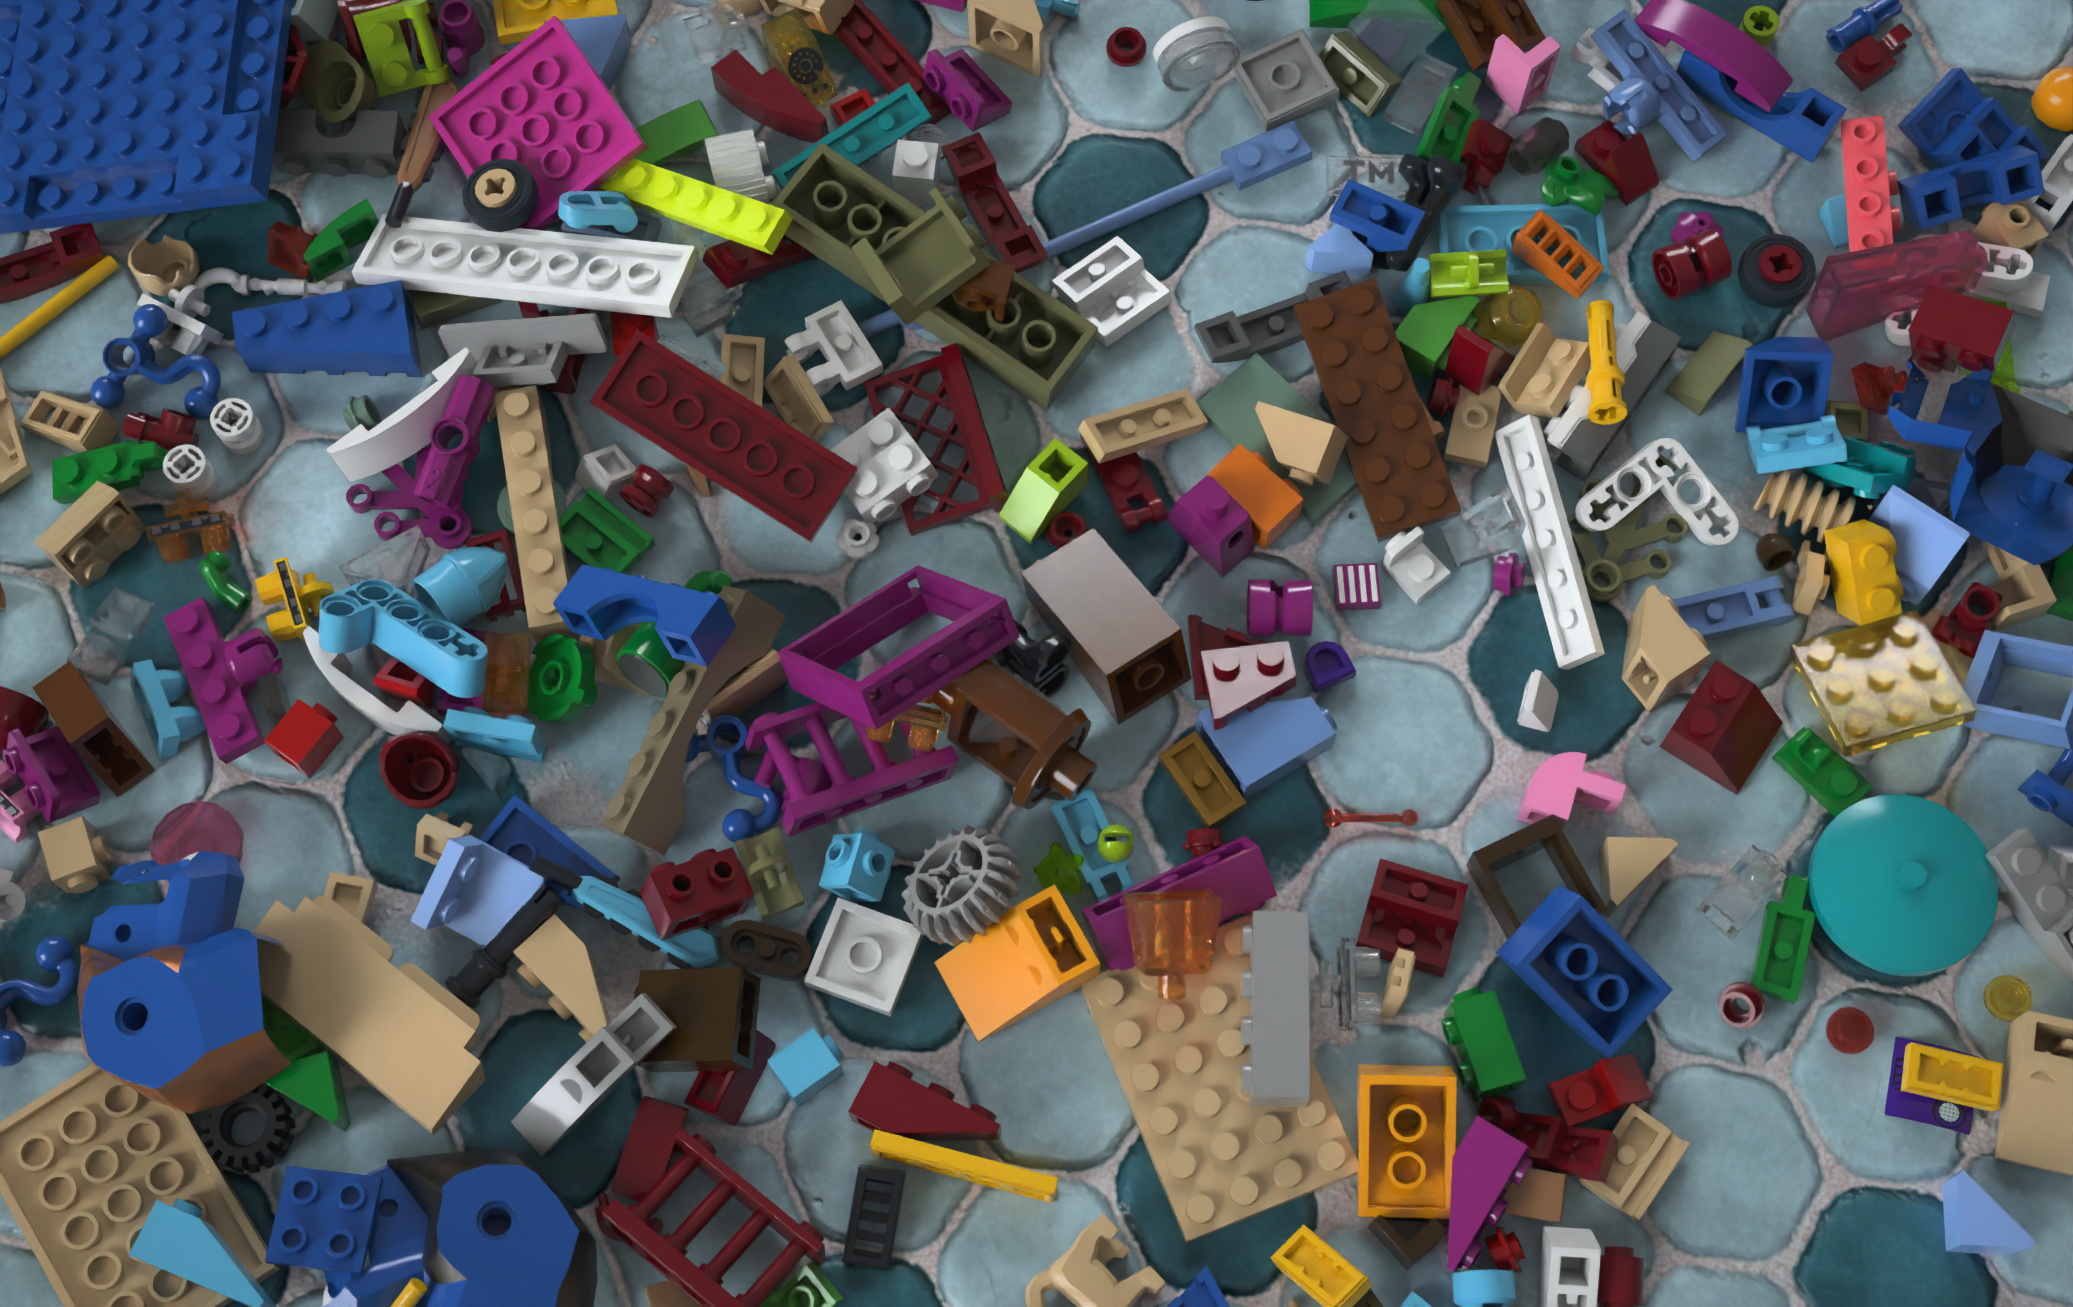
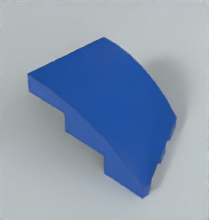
(1962, 124)

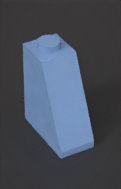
(603, 41)
(1268, 741)

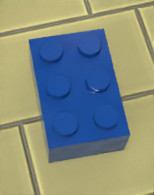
(1584, 971)

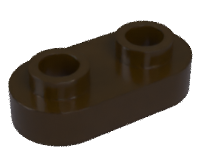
(769, 949)

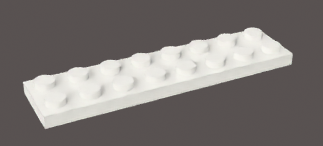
(528, 266)

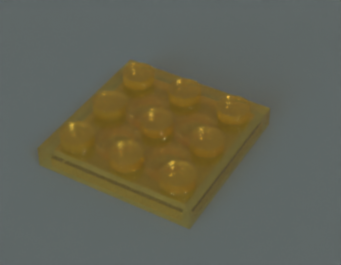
(1881, 683)

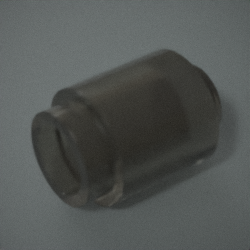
(1538, 146)

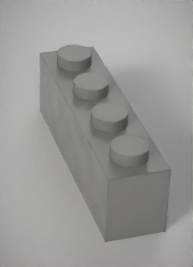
(1278, 1009)

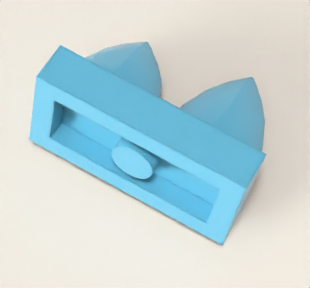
(164, 723)

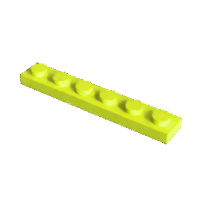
(701, 205)

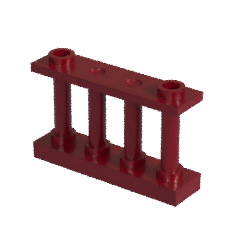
(668, 1253)

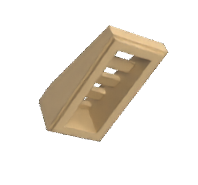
(94, 433)

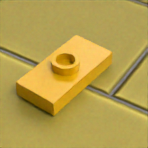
(1952, 1077)
(1320, 1270)

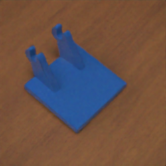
(324, 1220)

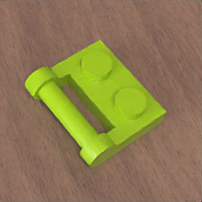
(388, 50)

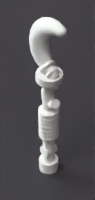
(282, 286)

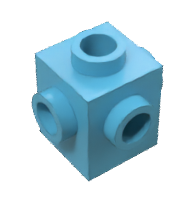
(857, 866)

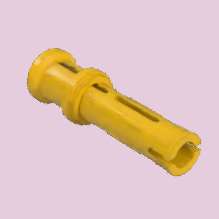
(1605, 377)

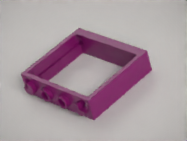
(978, 631)

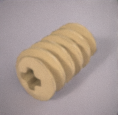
(1804, 503)

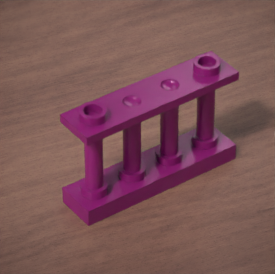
(846, 793)

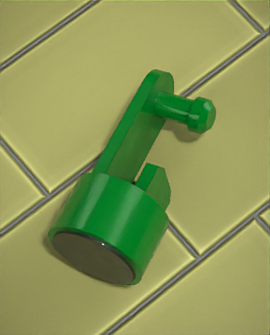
(645, 656)

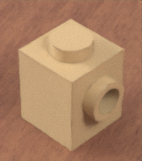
(2011, 226)
(75, 855)

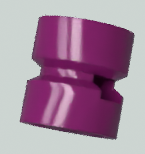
(1279, 607)

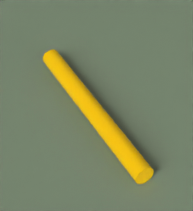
(57, 304)

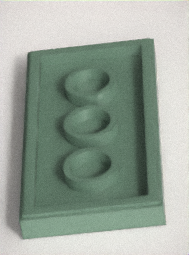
(1233, 415)

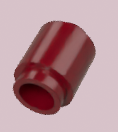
(1620, 1278)

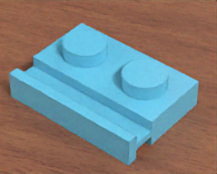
(507, 737)

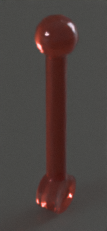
(1334, 817)

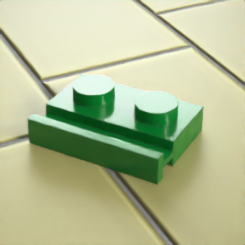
(603, 535)

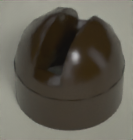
(1774, 551)

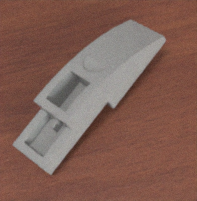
(2036, 896)
(592, 1074)

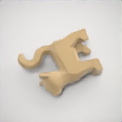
(1084, 1278)

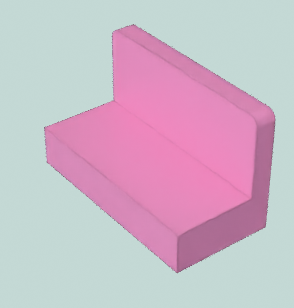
(1520, 76)

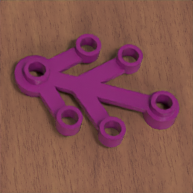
(405, 499)

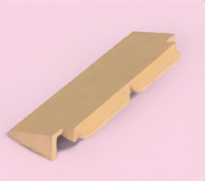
(377, 1019)

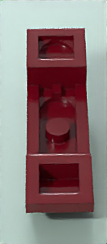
(992, 205)
(50, 264)

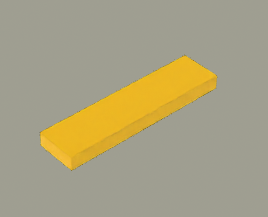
(964, 1166)

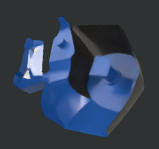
(2010, 466)

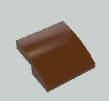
(1480, 22)

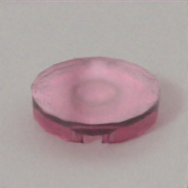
(194, 829)

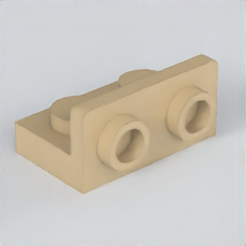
(1544, 373)

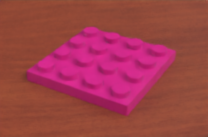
(546, 113)

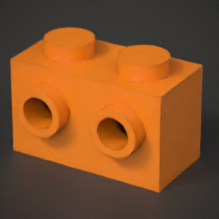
(1266, 497)

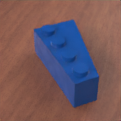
(333, 333)

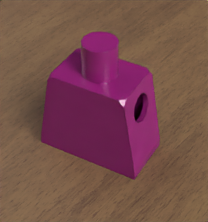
(1208, 520)

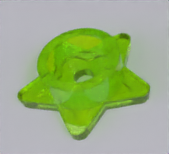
(1070, 864)

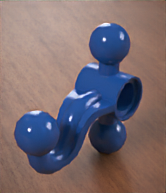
(151, 322)
(740, 822)
(52, 954)

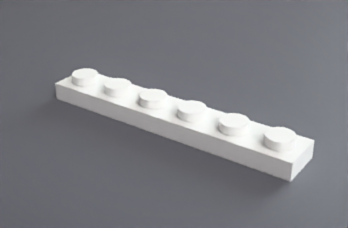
(1549, 543)

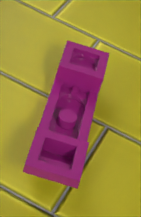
(1719, 44)

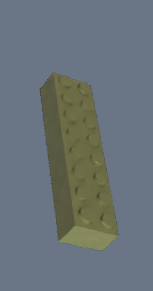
(1030, 350)

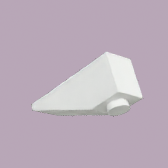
(1569, 1268)

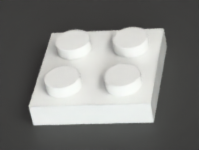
(863, 957)

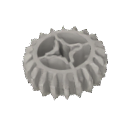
(961, 885)

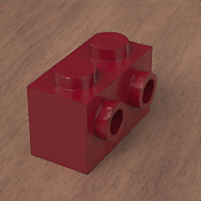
(696, 892)

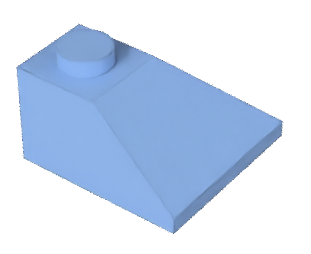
(1923, 541)

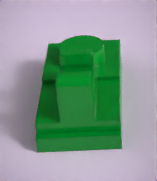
(1822, 771)

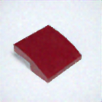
(1412, 913)

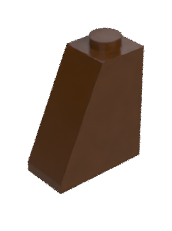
(93, 729)

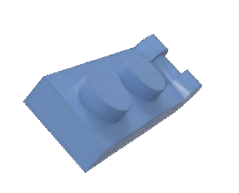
(1736, 608)

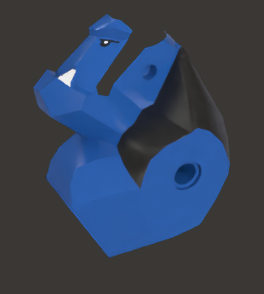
(476, 1233)

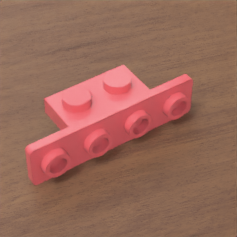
(1868, 184)

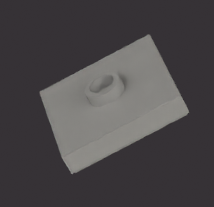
(1285, 80)

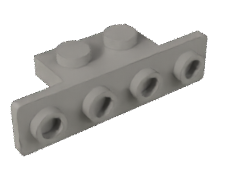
(525, 348)

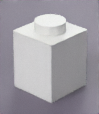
(916, 170)

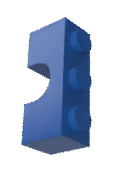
(1993, 177)

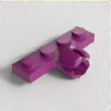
(222, 675)

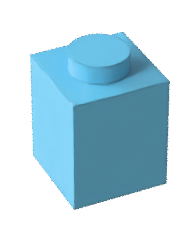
(807, 1065)

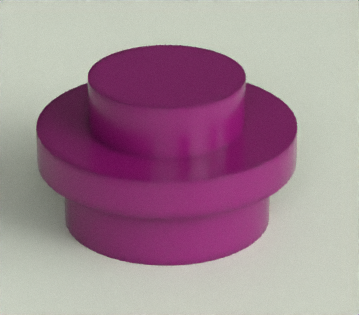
(1508, 574)

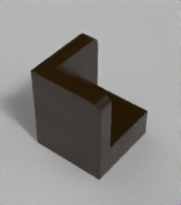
(1407, 1237)

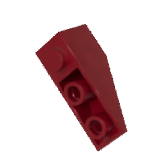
(908, 1109)

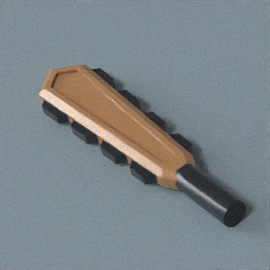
(419, 149)

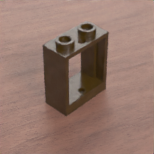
(1539, 835)

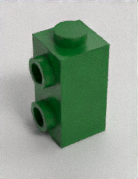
(1483, 1044)

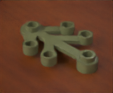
(1622, 539)

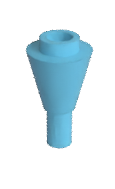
(1414, 288)

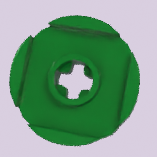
(574, 665)

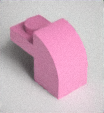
(1562, 782)

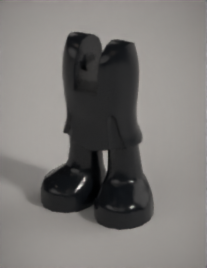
(1430, 190)
(1037, 661)

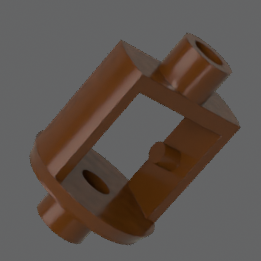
(1051, 738)

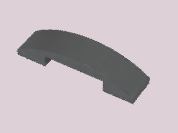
(1262, 330)

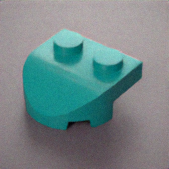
(1869, 468)

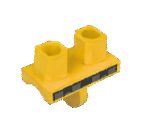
(286, 586)

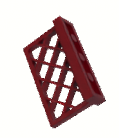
(966, 419)

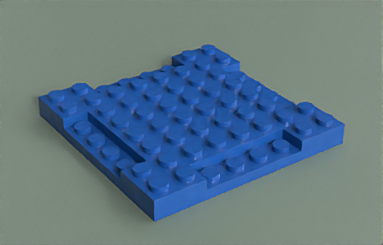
(136, 107)

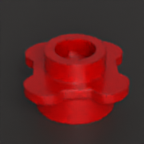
(1505, 1250)

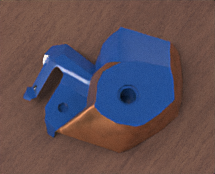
(177, 989)

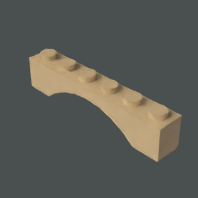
(533, 507)

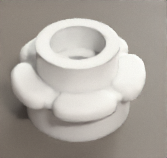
(862, 548)

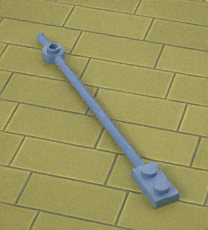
(1243, 163)

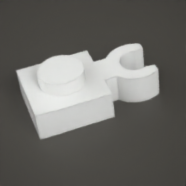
(1603, 70)

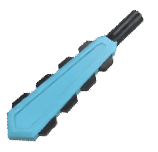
(629, 915)

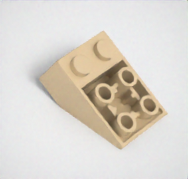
(2038, 1094)

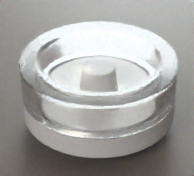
(1196, 54)

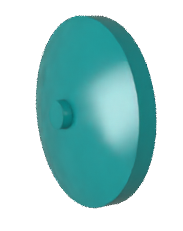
(1902, 885)

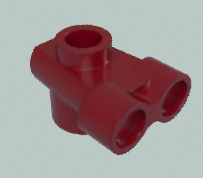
(169, 431)
(1962, 627)

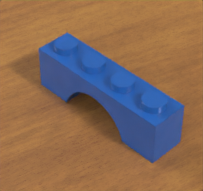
(1797, 121)
(606, 601)

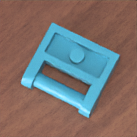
(1796, 445)

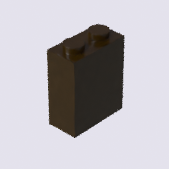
(712, 1016)

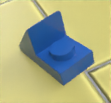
(1379, 217)

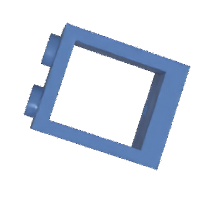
(1984, 675)

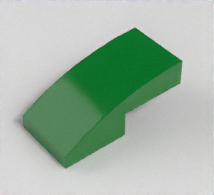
(330, 248)

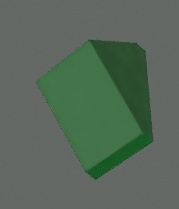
(316, 1086)

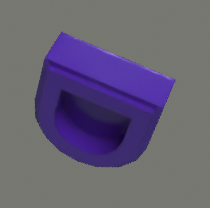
(1327, 666)

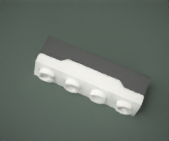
(1641, 355)

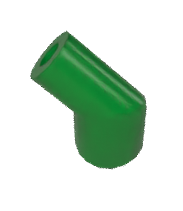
(220, 585)

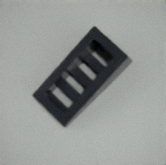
(879, 1175)

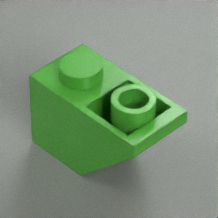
(1429, 332)

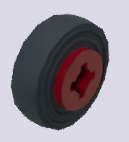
(1767, 283)

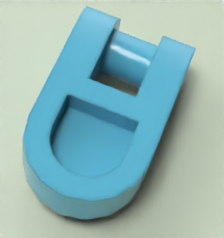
(590, 208)

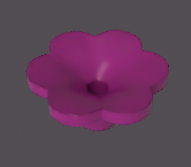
(1693, 223)

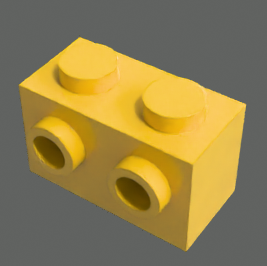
(1864, 571)

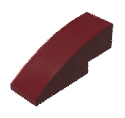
(768, 98)

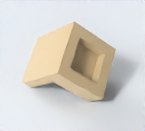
(2023, 597)

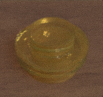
(2007, 997)

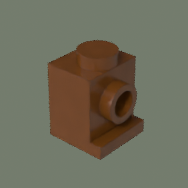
(988, 289)

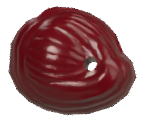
(419, 769)

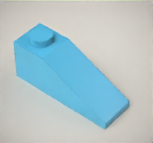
(196, 1251)

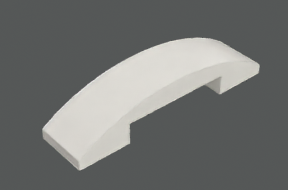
(406, 430)
(407, 720)

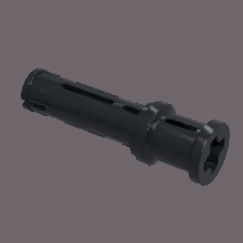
(491, 960)

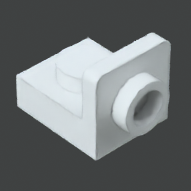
(1414, 565)

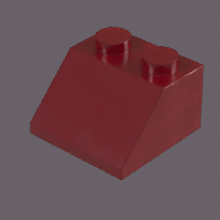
(1723, 728)

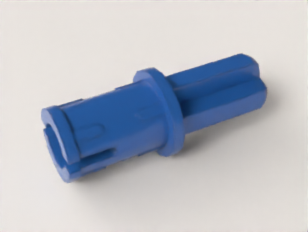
(1862, 23)

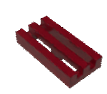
(506, 606)

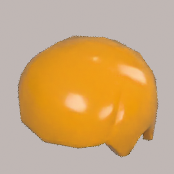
(2054, 99)

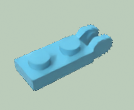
(1080, 827)

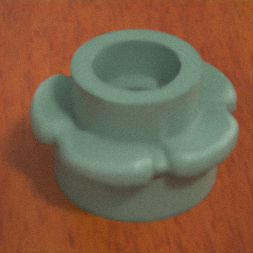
(361, 411)

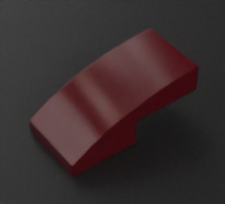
(648, 1147)
(1567, 1149)

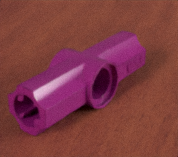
(447, 467)

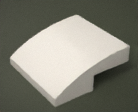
(1112, 290)

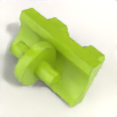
(1468, 273)

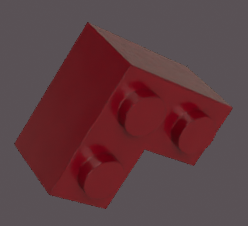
(1959, 331)

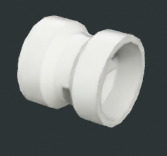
(237, 426)
(198, 474)

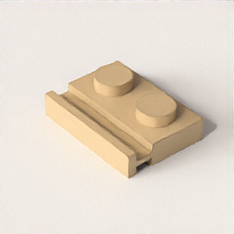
(1640, 1164)

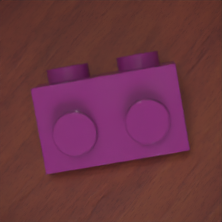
(965, 88)
(51, 773)

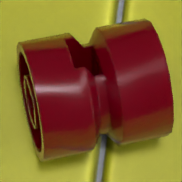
(1688, 265)

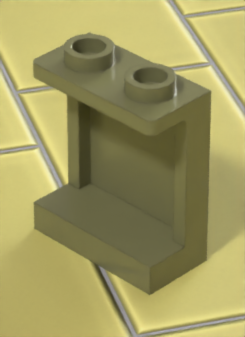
(925, 259)

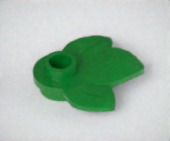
(1571, 182)

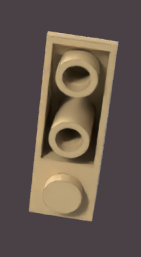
(567, 971)

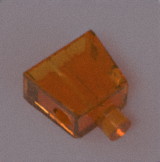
(1172, 935)

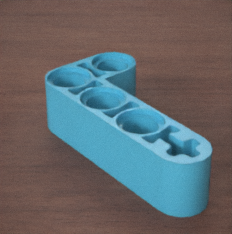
(406, 630)

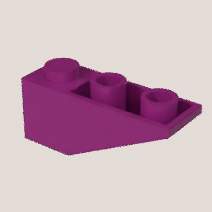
(1481, 1176)

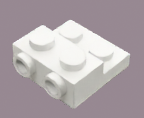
(888, 467)

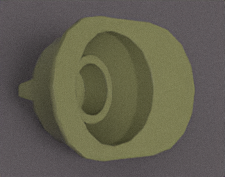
(337, 83)

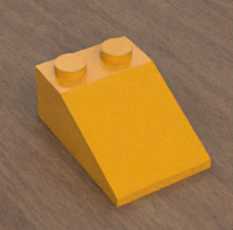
(1405, 1140)

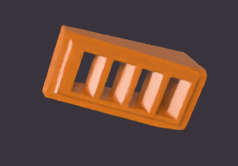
(1553, 234)

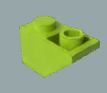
(1044, 490)

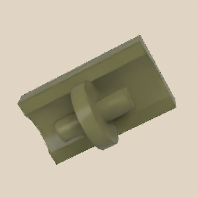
(770, 873)

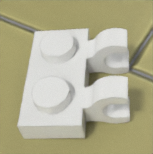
(843, 345)

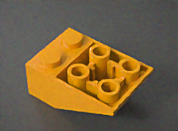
(1019, 964)

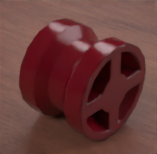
(646, 490)

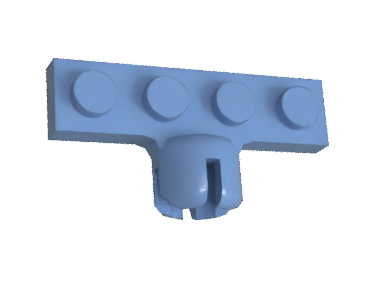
(1652, 89)

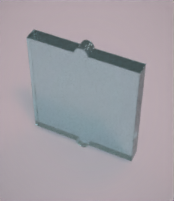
(1396, 31)

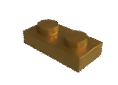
(1202, 780)

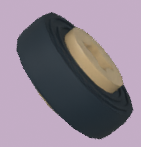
(496, 210)

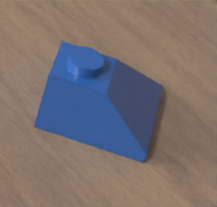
(1784, 383)

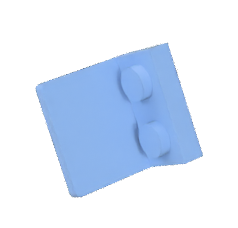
(475, 890)

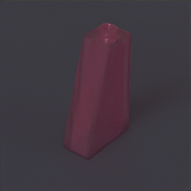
(1891, 280)

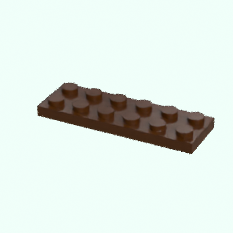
(1377, 410)

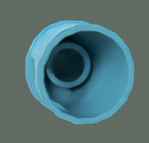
(463, 583)

